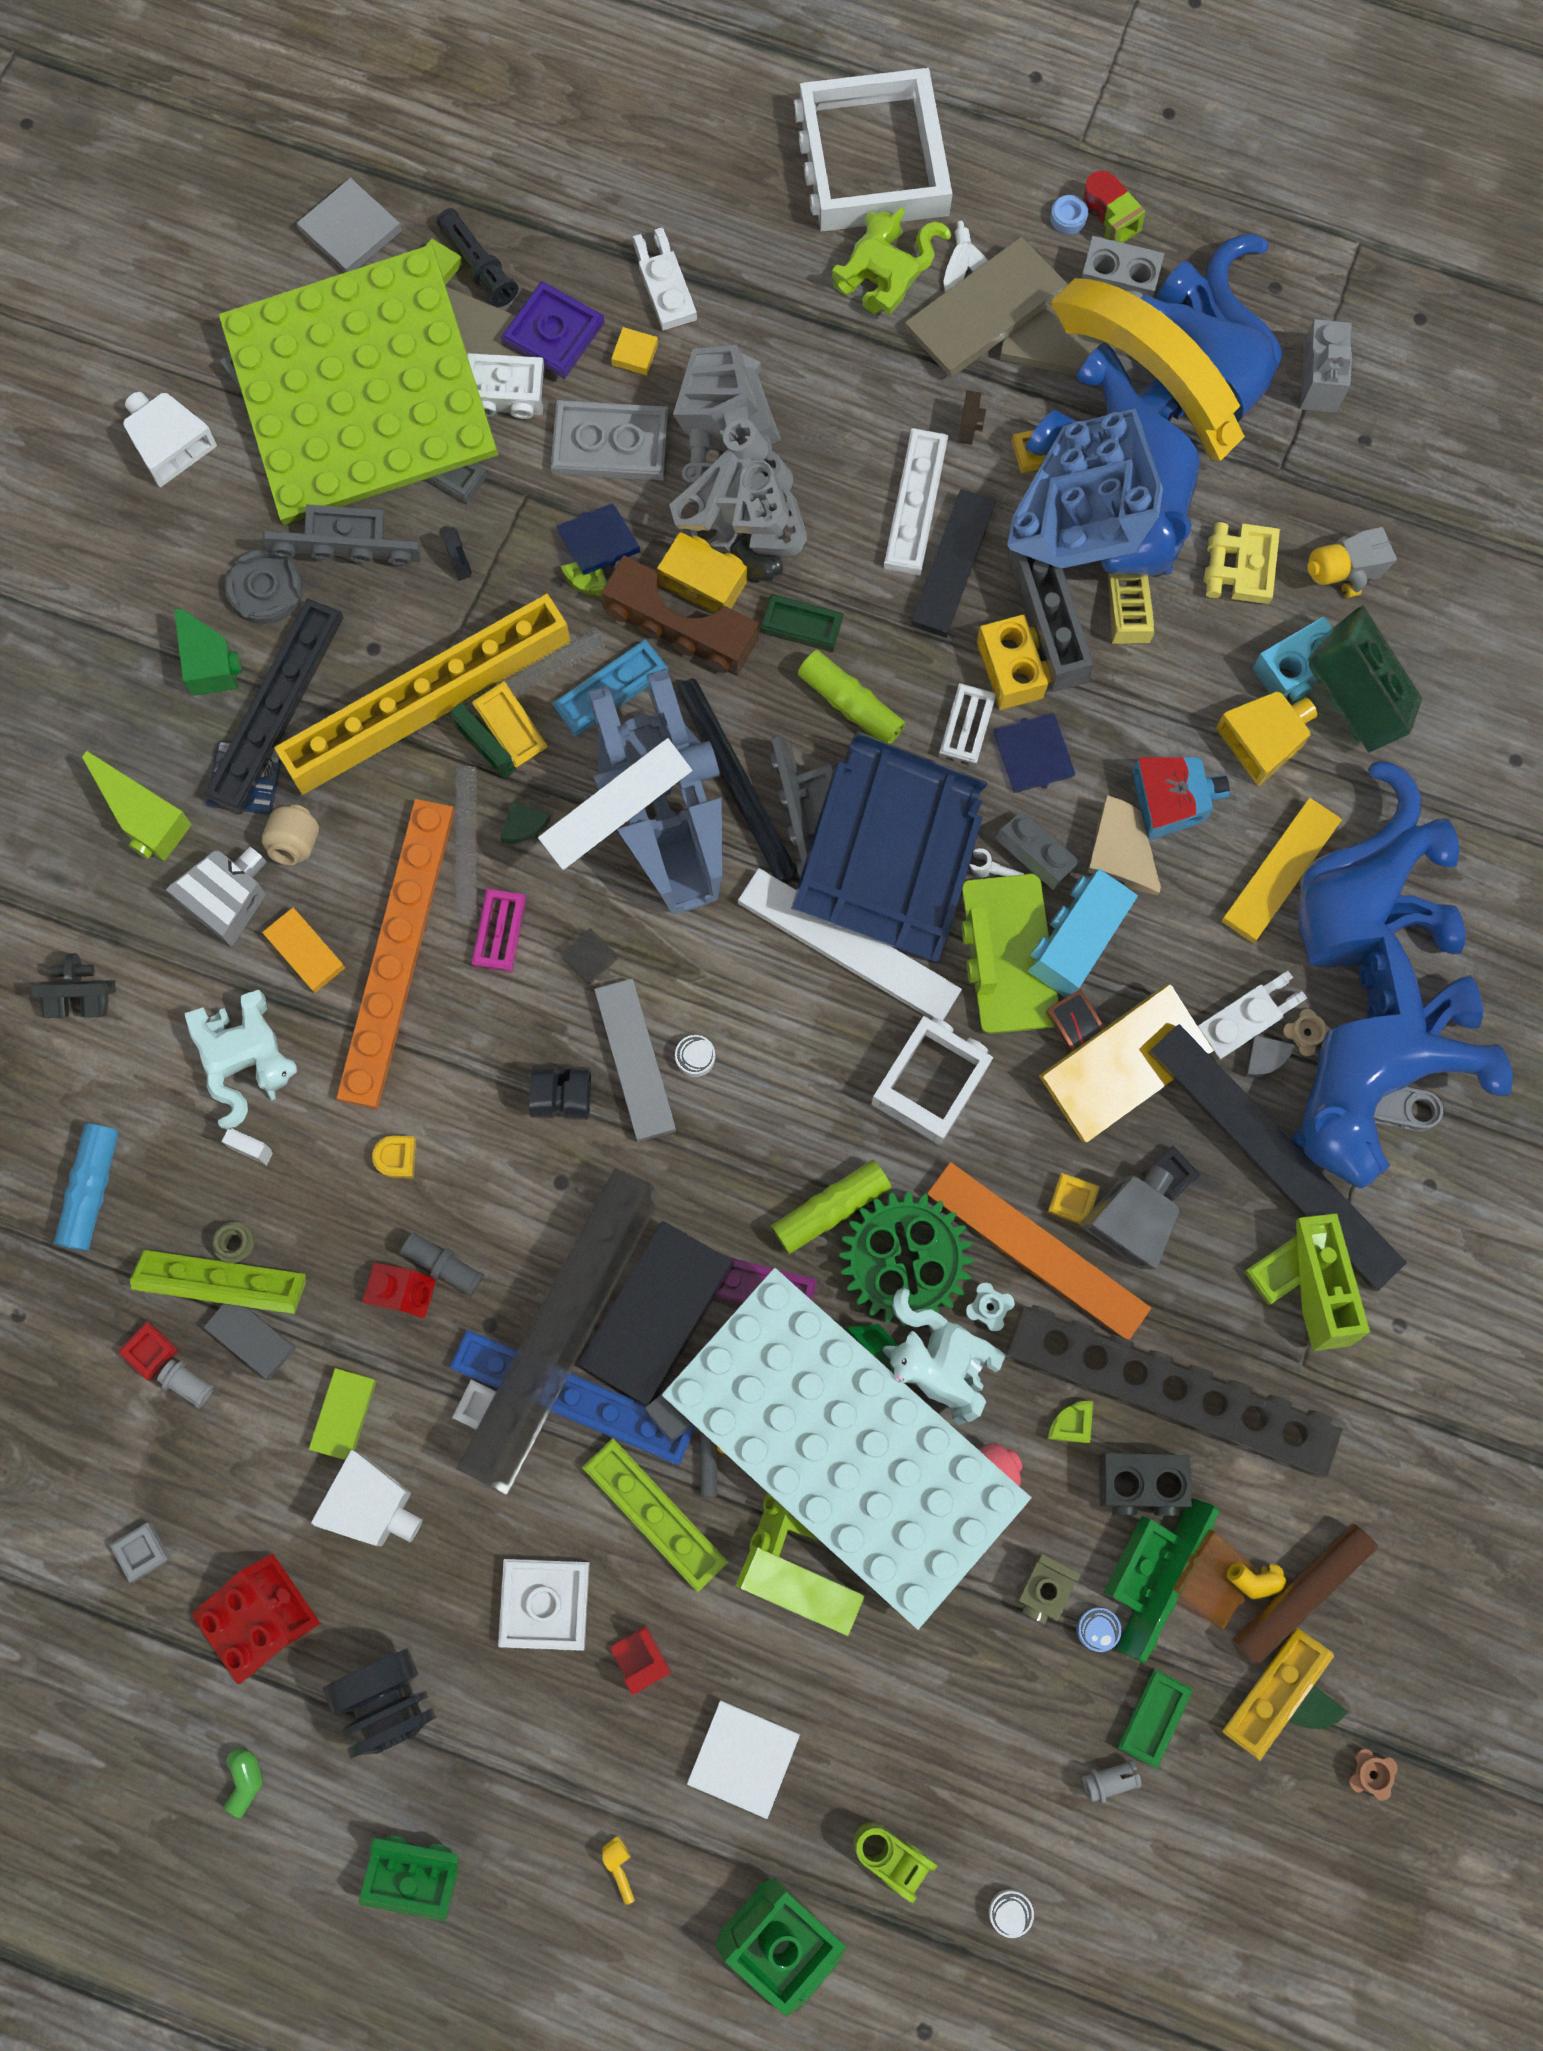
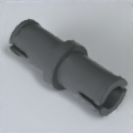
(441, 1264)

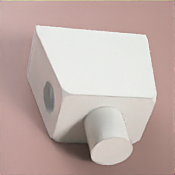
(166, 435)
(366, 1504)

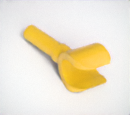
(613, 1856)

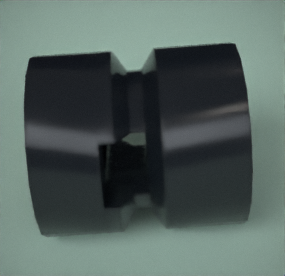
(560, 1092)

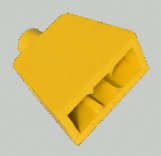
(1266, 733)

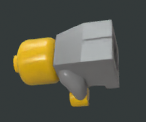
(1353, 560)

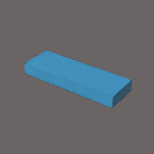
(624, 678)

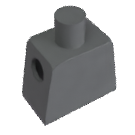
(1135, 1218)

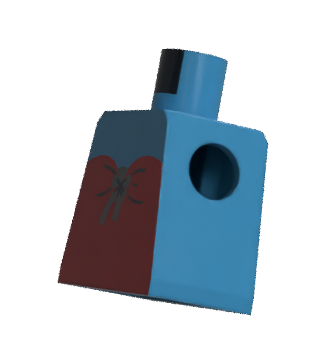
(1175, 793)

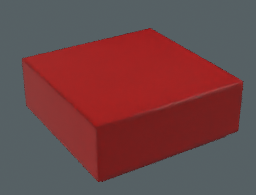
(148, 1351)

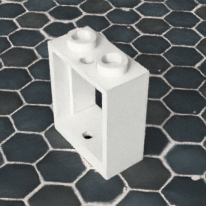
(913, 1114)

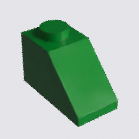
(205, 657)

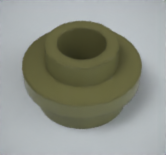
(222, 1237)

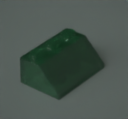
(1366, 681)

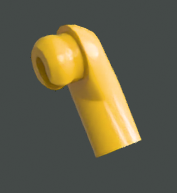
(1257, 1586)

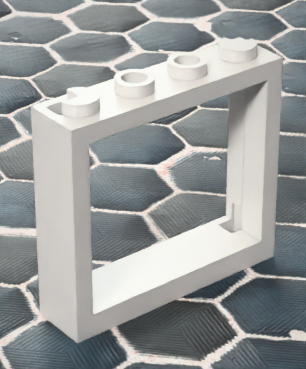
(864, 90)

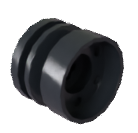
(379, 1703)

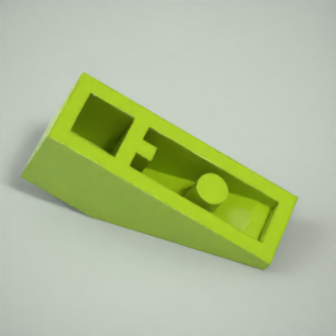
(144, 817)
(1328, 1285)

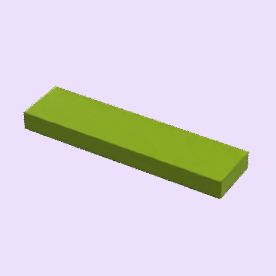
(218, 1281)
(655, 1515)

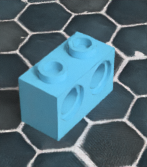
(1291, 655)

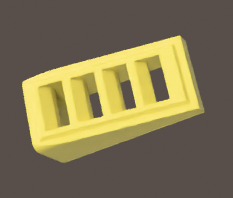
(1130, 632)

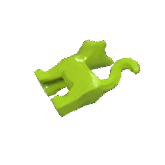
(884, 264)

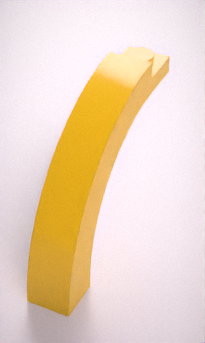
(1163, 349)

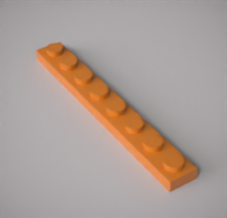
(396, 955)

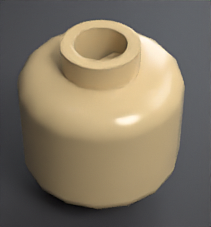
(290, 834)

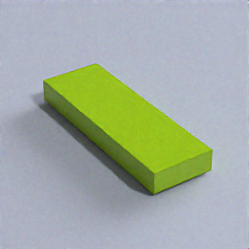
(799, 1590)

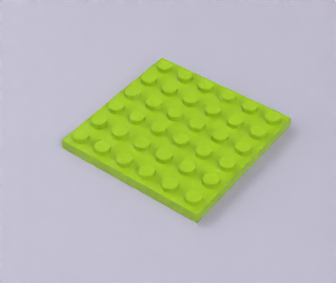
(358, 384)

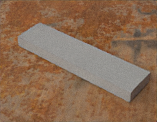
(635, 1060)

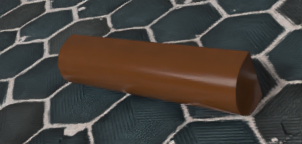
(1304, 1594)

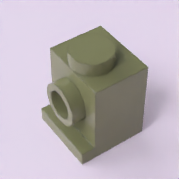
(1046, 1571)

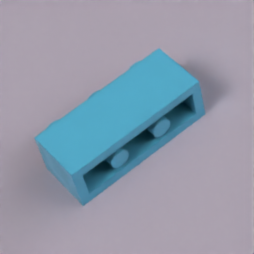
(1081, 932)

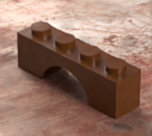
(720, 639)

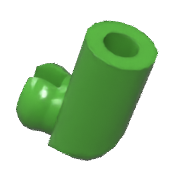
(247, 1779)

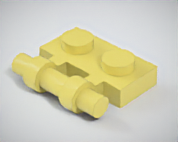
(1254, 566)

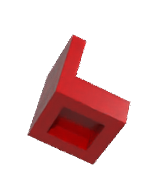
(640, 1660)

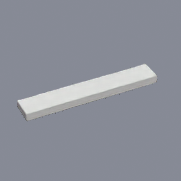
(864, 957)

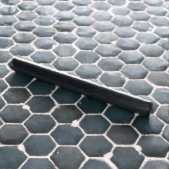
(737, 781)

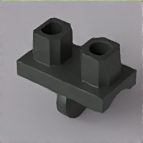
(55, 994)

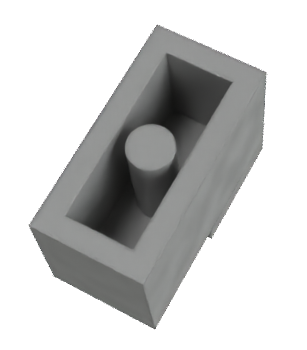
(1326, 366)

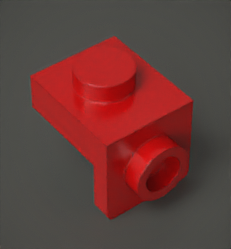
(399, 1290)

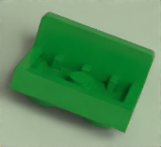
(410, 1878)

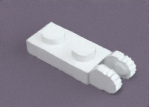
(665, 282)
(1247, 1017)

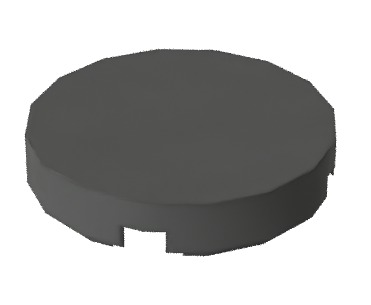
(264, 587)

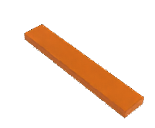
(1039, 1252)

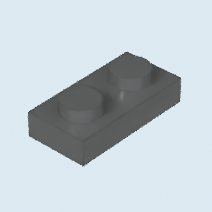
(1037, 850)

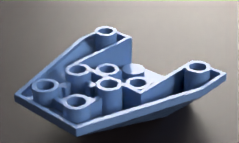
(1090, 494)

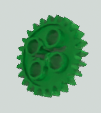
(943, 1250)

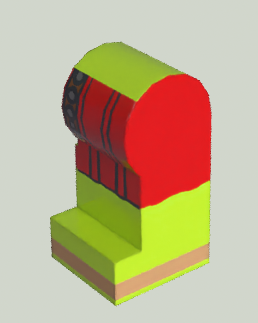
(1113, 206)

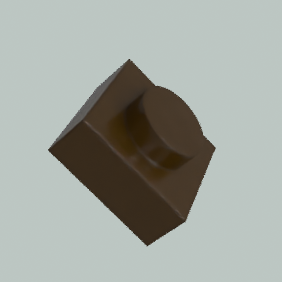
(972, 418)

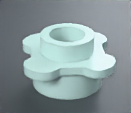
(993, 1318)

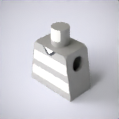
(221, 892)

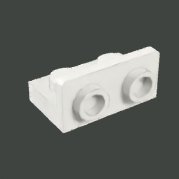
(509, 384)

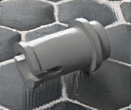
(185, 1383)
(1109, 1782)

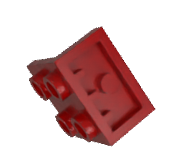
(254, 1617)

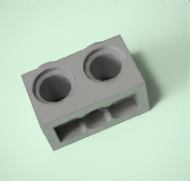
(1123, 265)

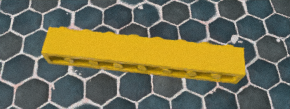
(423, 694)

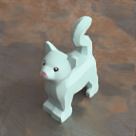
(234, 1049)
(950, 1363)

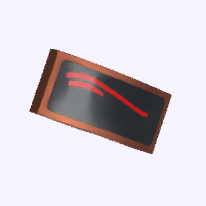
(1074, 1020)

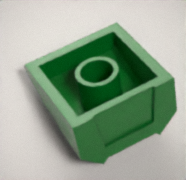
(779, 1946)

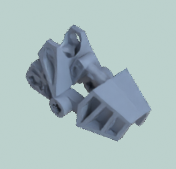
(674, 850)

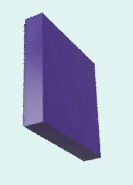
(553, 329)

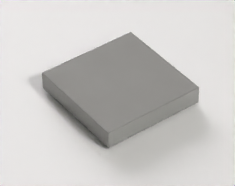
(349, 226)

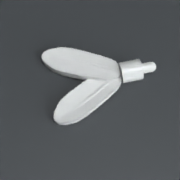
(964, 257)

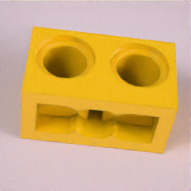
(1004, 663)

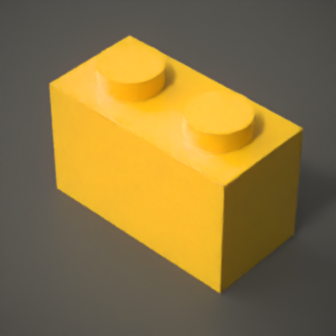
(702, 573)

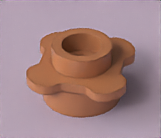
(1385, 1770)

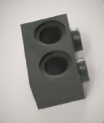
(1144, 1472)

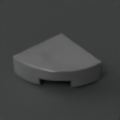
(1266, 1056)

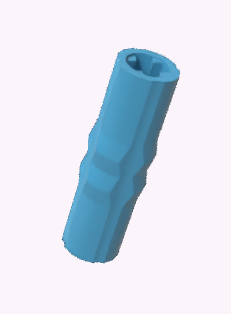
(86, 1187)

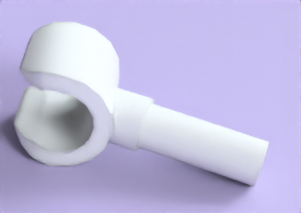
(990, 867)

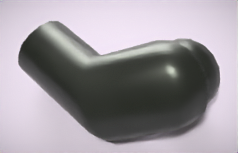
(758, 567)

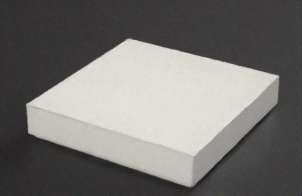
(544, 1604)
(743, 1759)

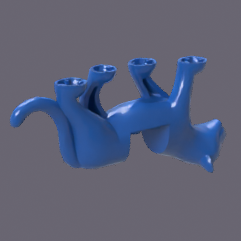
(1237, 346)
(1350, 918)

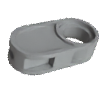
(1396, 1112)

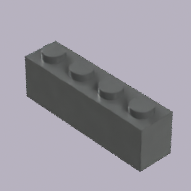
(1054, 619)

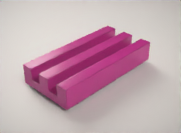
(493, 962)

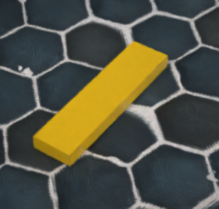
(1281, 870)

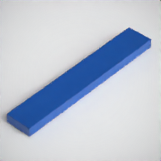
(577, 1401)

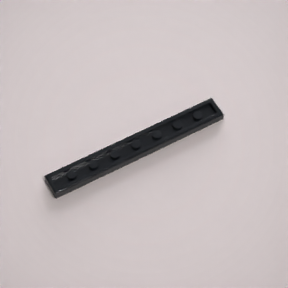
(1273, 1152)

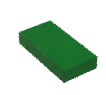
(1154, 1718)

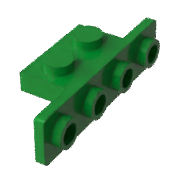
(1150, 1571)

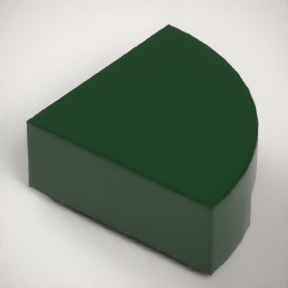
(523, 823)
(1317, 1711)

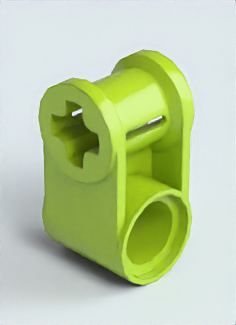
(898, 1864)

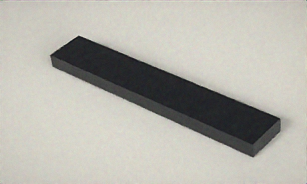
(273, 706)

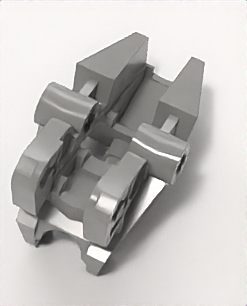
(728, 412)

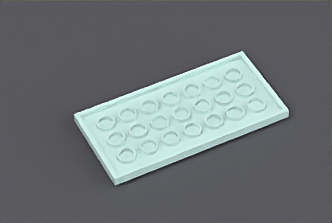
(846, 1448)

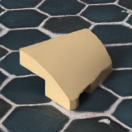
(1124, 847)

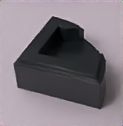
(456, 553)

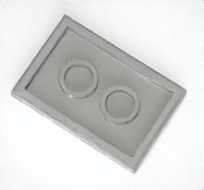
(609, 440)

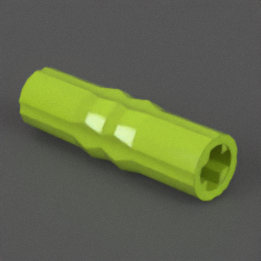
(851, 698)
(831, 1206)

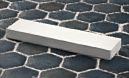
(915, 502)
(615, 803)

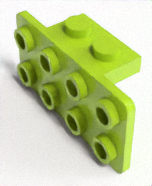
(1002, 928)

